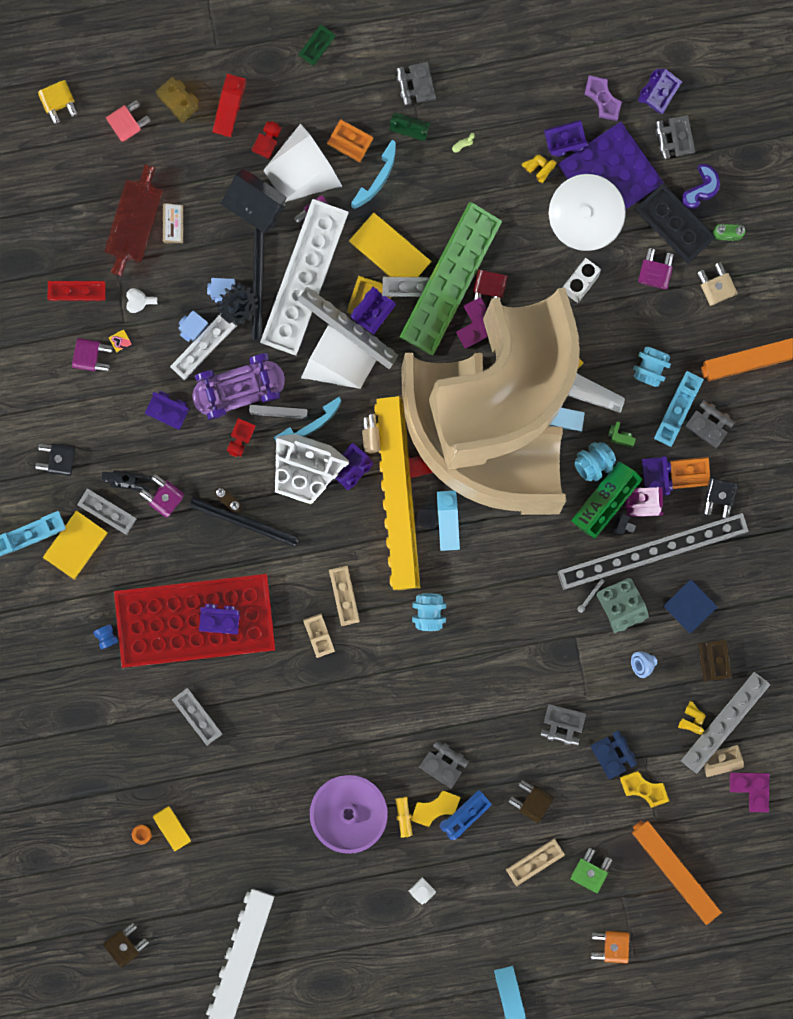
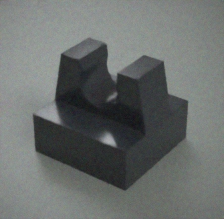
(621, 525)

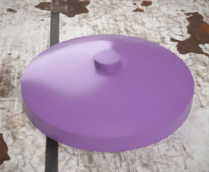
(348, 814)

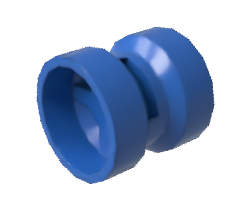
(105, 637)

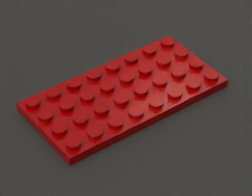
(164, 620)

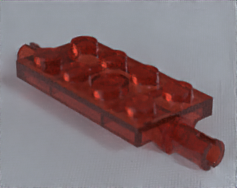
(133, 221)

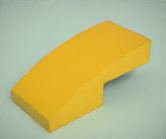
(171, 828)

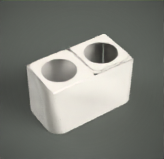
(586, 286)

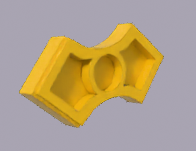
(635, 785)
(427, 812)

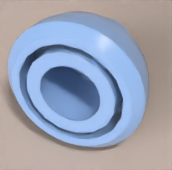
(643, 663)

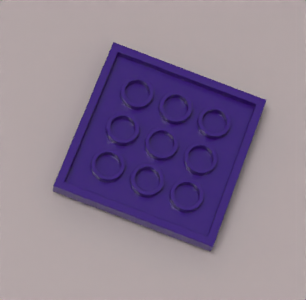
(618, 160)

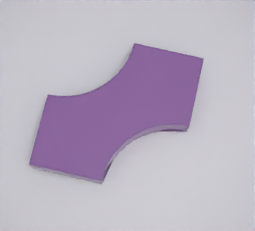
(607, 104)

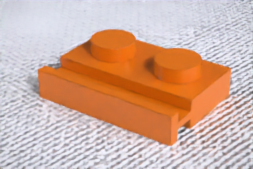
(350, 141)
(690, 472)

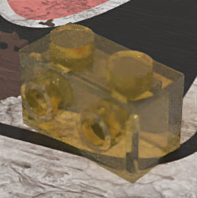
(177, 99)

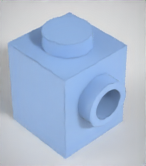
(218, 287)
(192, 326)

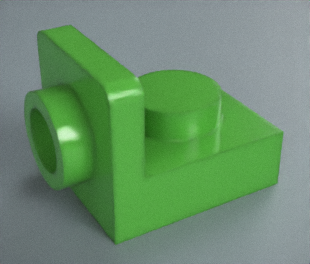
(622, 439)

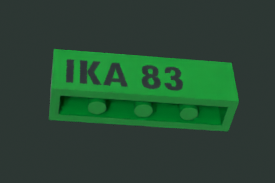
(606, 500)

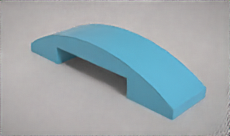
(363, 195)
(678, 408)
(330, 410)
(31, 533)
(509, 993)

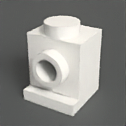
(422, 891)

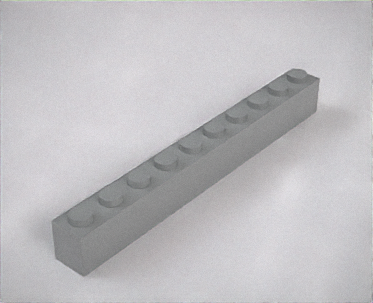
(653, 551)

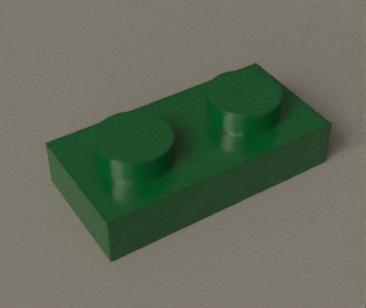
(317, 45)

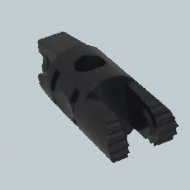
(117, 480)

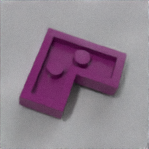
(476, 330)
(756, 785)

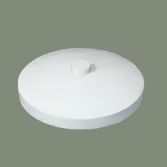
(587, 212)

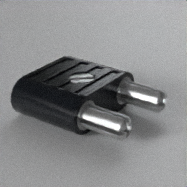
(60, 459)
(722, 493)

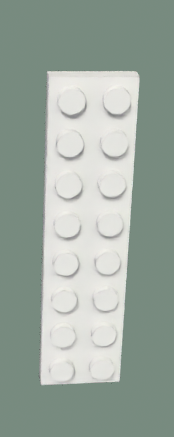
(306, 269)

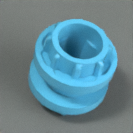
(651, 366)
(596, 460)
(429, 612)

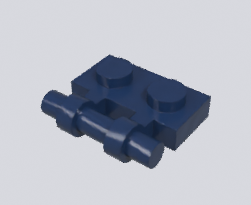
(608, 757)

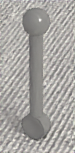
(581, 608)

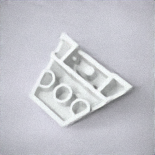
(301, 168)
(338, 361)
(305, 467)

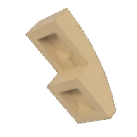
(319, 635)

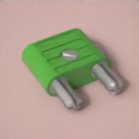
(729, 232)
(589, 874)

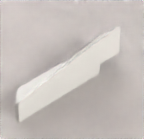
(595, 394)

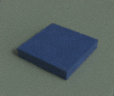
(690, 606)

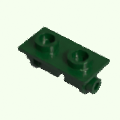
(409, 126)

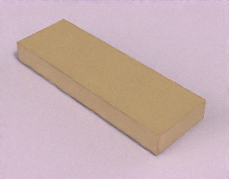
(344, 595)
(535, 862)

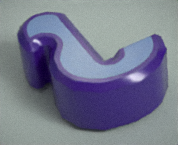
(704, 191)

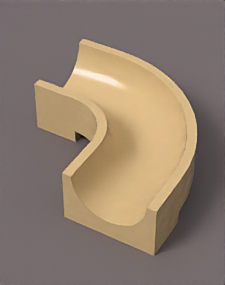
(519, 394)
(513, 482)

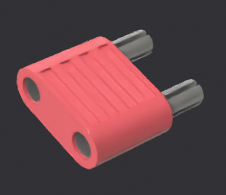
(124, 123)

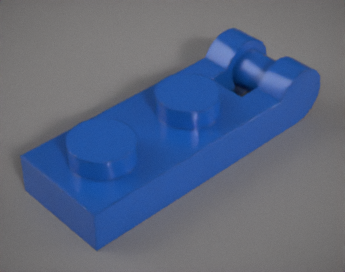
(465, 815)

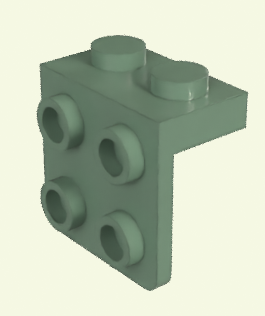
(623, 605)

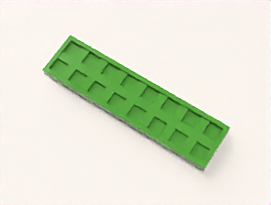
(450, 278)

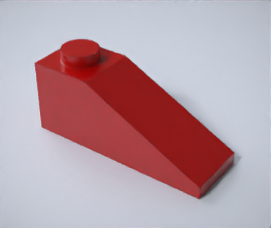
(229, 105)

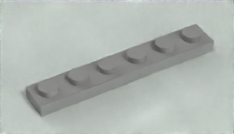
(347, 327)
(725, 722)

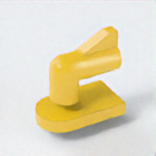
(547, 166)
(699, 717)

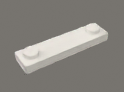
(202, 347)

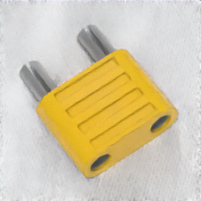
(55, 98)

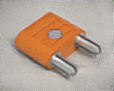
(615, 948)

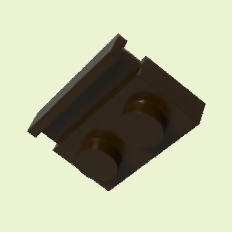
(714, 660)

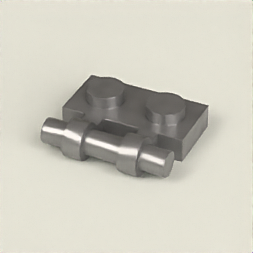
(422, 84)
(681, 137)
(705, 428)
(566, 719)
(440, 769)

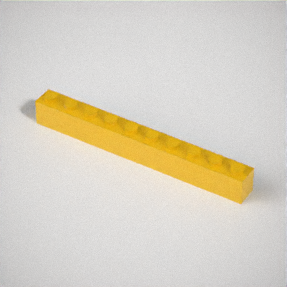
(398, 494)

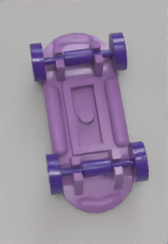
(238, 387)

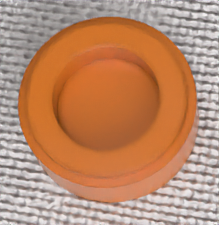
(141, 834)

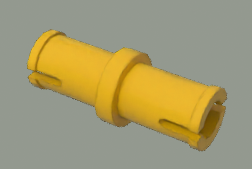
(404, 817)

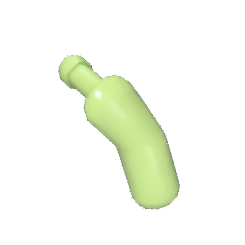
(462, 143)

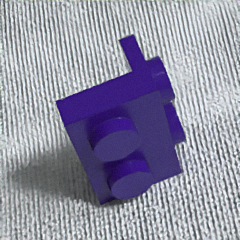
(565, 138)
(372, 310)

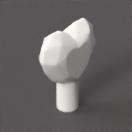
(138, 300)

